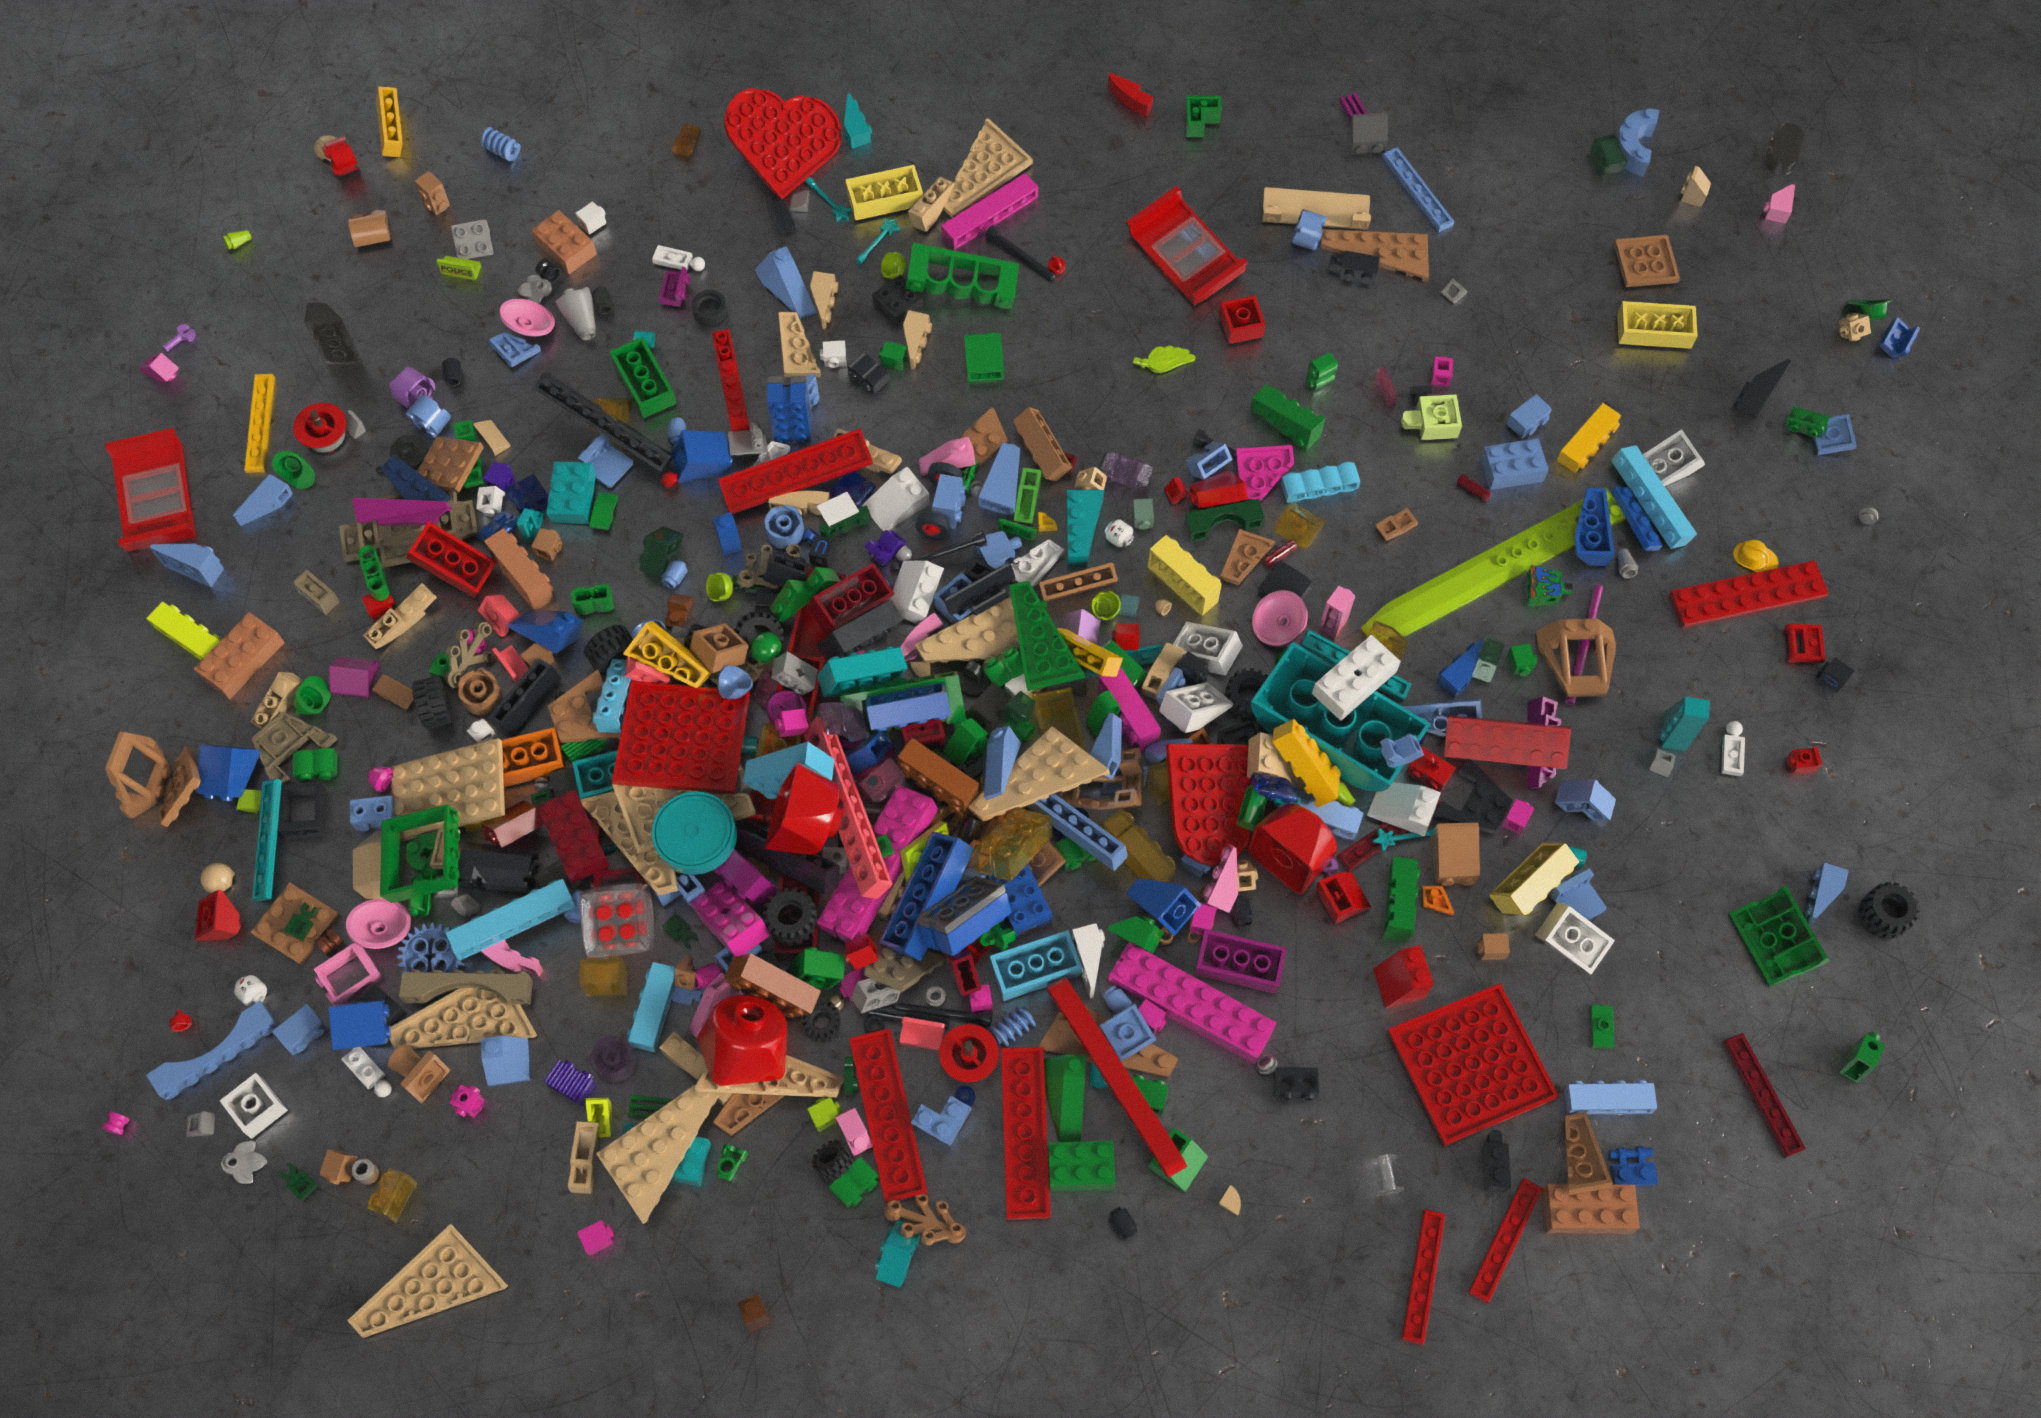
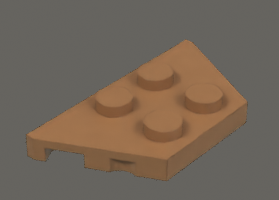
(986, 436)

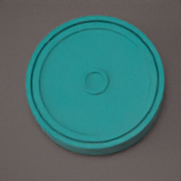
(694, 833)

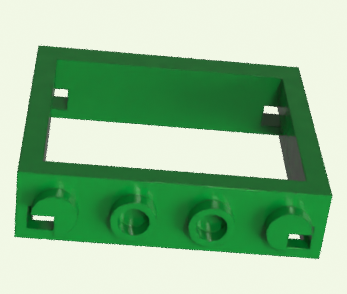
(391, 850)

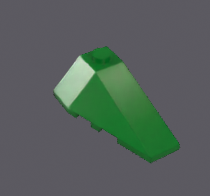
(1066, 1094)

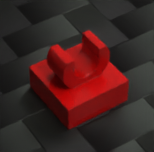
(1175, 490)

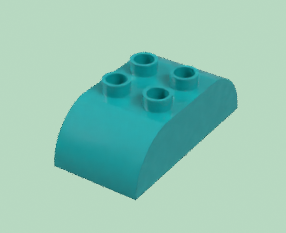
(1349, 743)

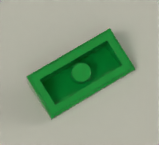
(1017, 529)

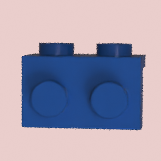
(1898, 338)

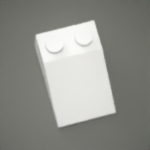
(1674, 458)
(897, 500)
(1211, 644)
(1194, 706)
(1405, 806)
(1574, 937)
(1088, 945)

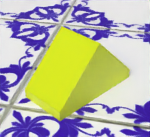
(600, 1111)

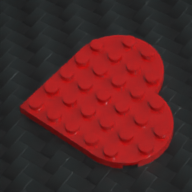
(782, 138)
(1206, 798)

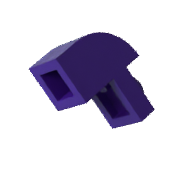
(886, 547)

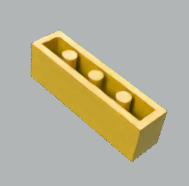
(389, 121)
(1588, 438)
(1091, 655)

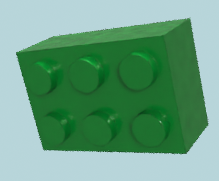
(1081, 1165)

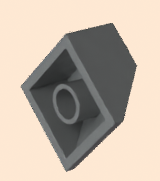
(1368, 133)

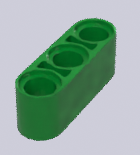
(373, 573)
(1133, 670)
(1100, 710)

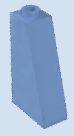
(1001, 485)

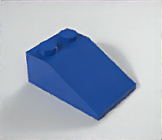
(549, 628)

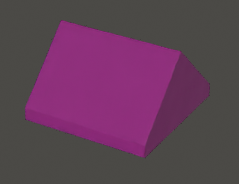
(352, 676)

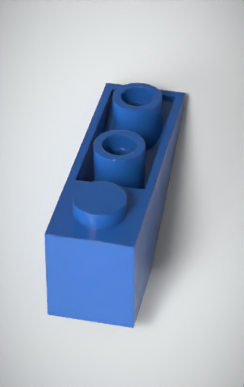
(1458, 675)

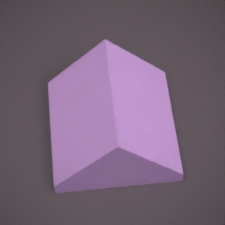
(1082, 624)

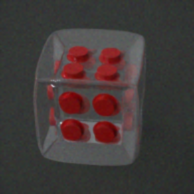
(617, 920)

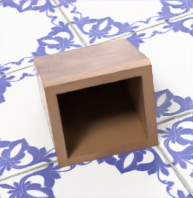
(1456, 853)

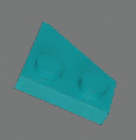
(529, 524)

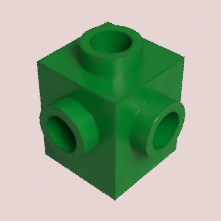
(440, 666)

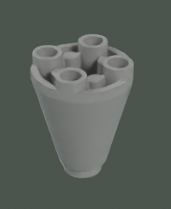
(578, 311)

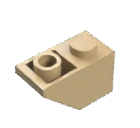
(1696, 189)

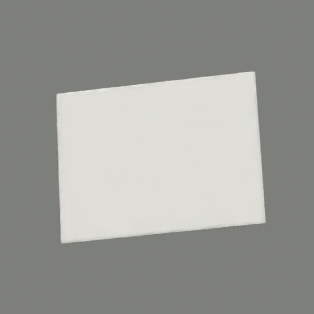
(837, 509)

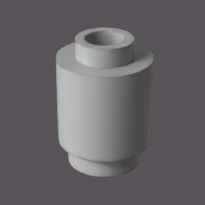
(365, 1171)

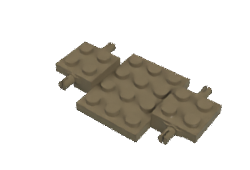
(396, 541)

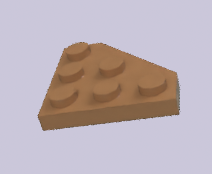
(178, 790)

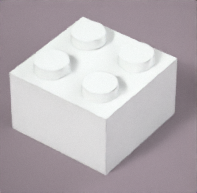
(253, 1105)

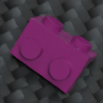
(673, 287)

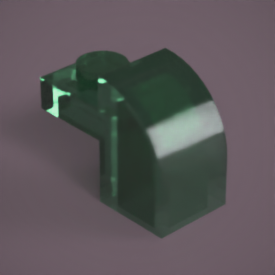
(1488, 659)

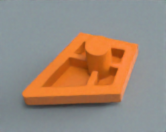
(1436, 899)

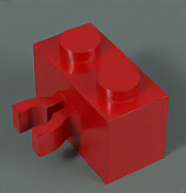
(1431, 770)

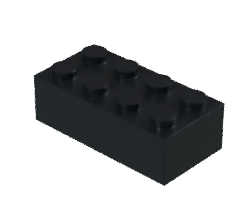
(861, 632)

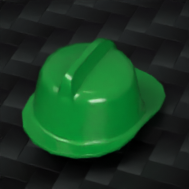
(1873, 308)
(293, 469)
(312, 696)

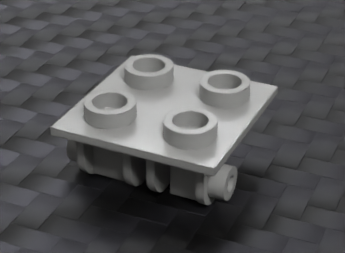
(472, 239)
(748, 441)

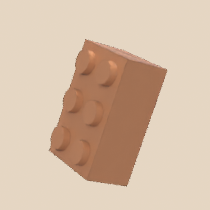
(563, 242)

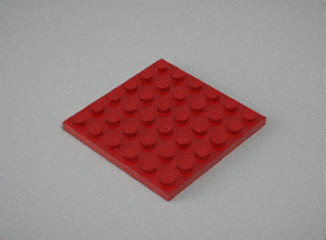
(681, 738)
(1472, 1064)

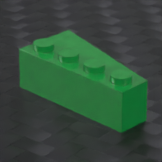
(1401, 900)

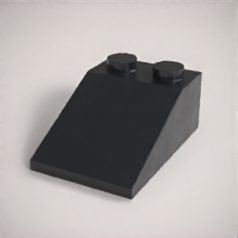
(1757, 392)

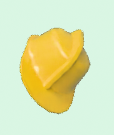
(1755, 556)

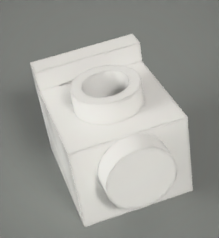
(490, 500)
(479, 730)

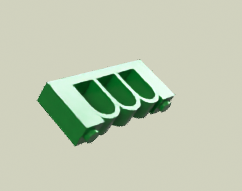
(919, 279)
(854, 697)

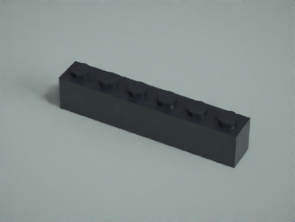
(808, 869)

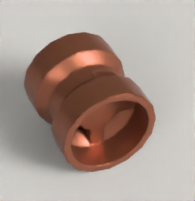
(325, 945)

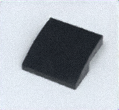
(1284, 578)

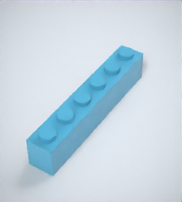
(1653, 497)
(510, 919)

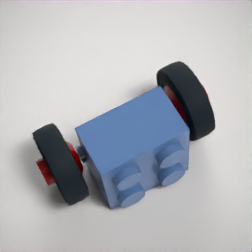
(947, 501)

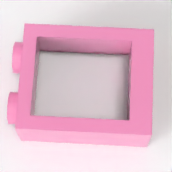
(338, 961)

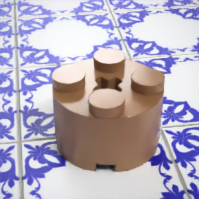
(479, 692)

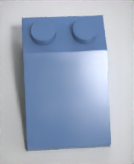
(190, 560)

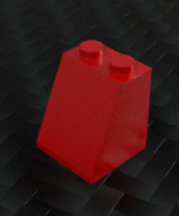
(1403, 977)

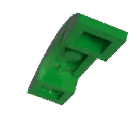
(466, 431)

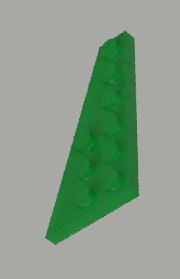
(1042, 647)

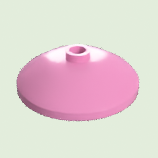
(527, 317)
(1271, 614)
(378, 923)

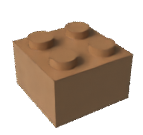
(718, 647)

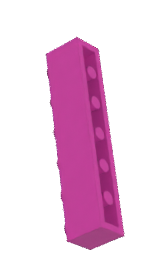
(989, 211)

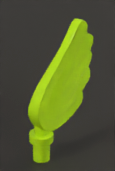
(1165, 359)

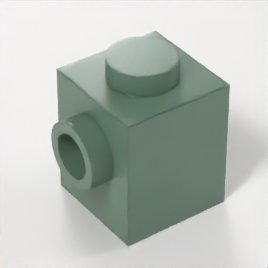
(1143, 513)

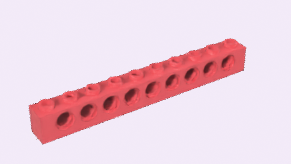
(854, 825)

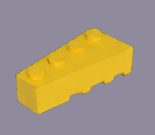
(666, 654)
(1308, 762)

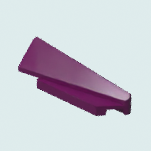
(399, 512)
(1541, 711)

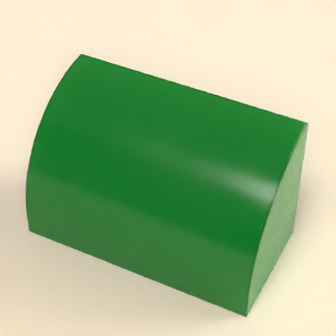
(1252, 809)

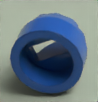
(810, 534)

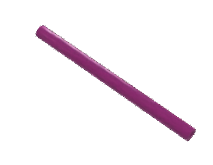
(1584, 643)

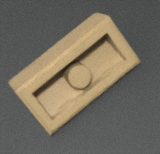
(491, 436)

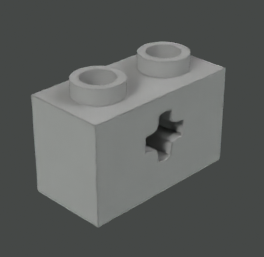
(794, 673)

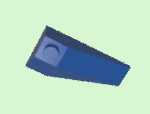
(1593, 532)

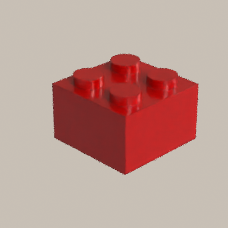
(1242, 319)

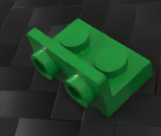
(1807, 422)

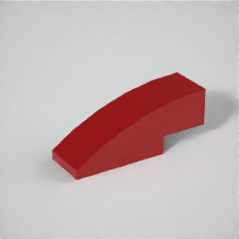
(1130, 94)

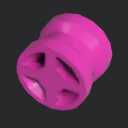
(115, 1123)

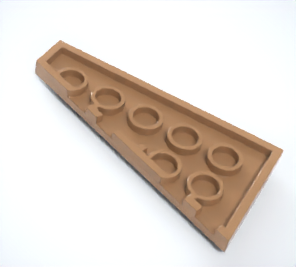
(1149, 1060)

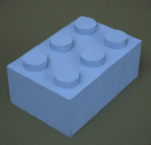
(1514, 464)

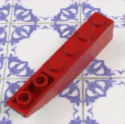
(730, 380)

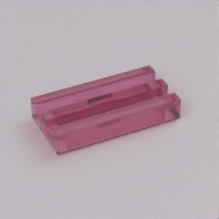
(1387, 387)
(767, 689)

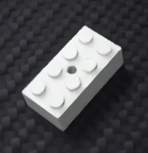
(1356, 677)

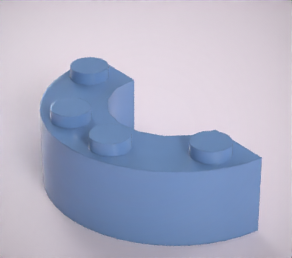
(1633, 127)

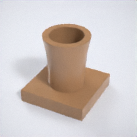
(420, 1074)

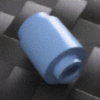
(675, 427)
(674, 574)
(574, 914)
(1116, 999)

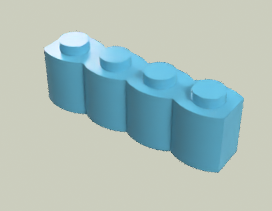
(1321, 482)

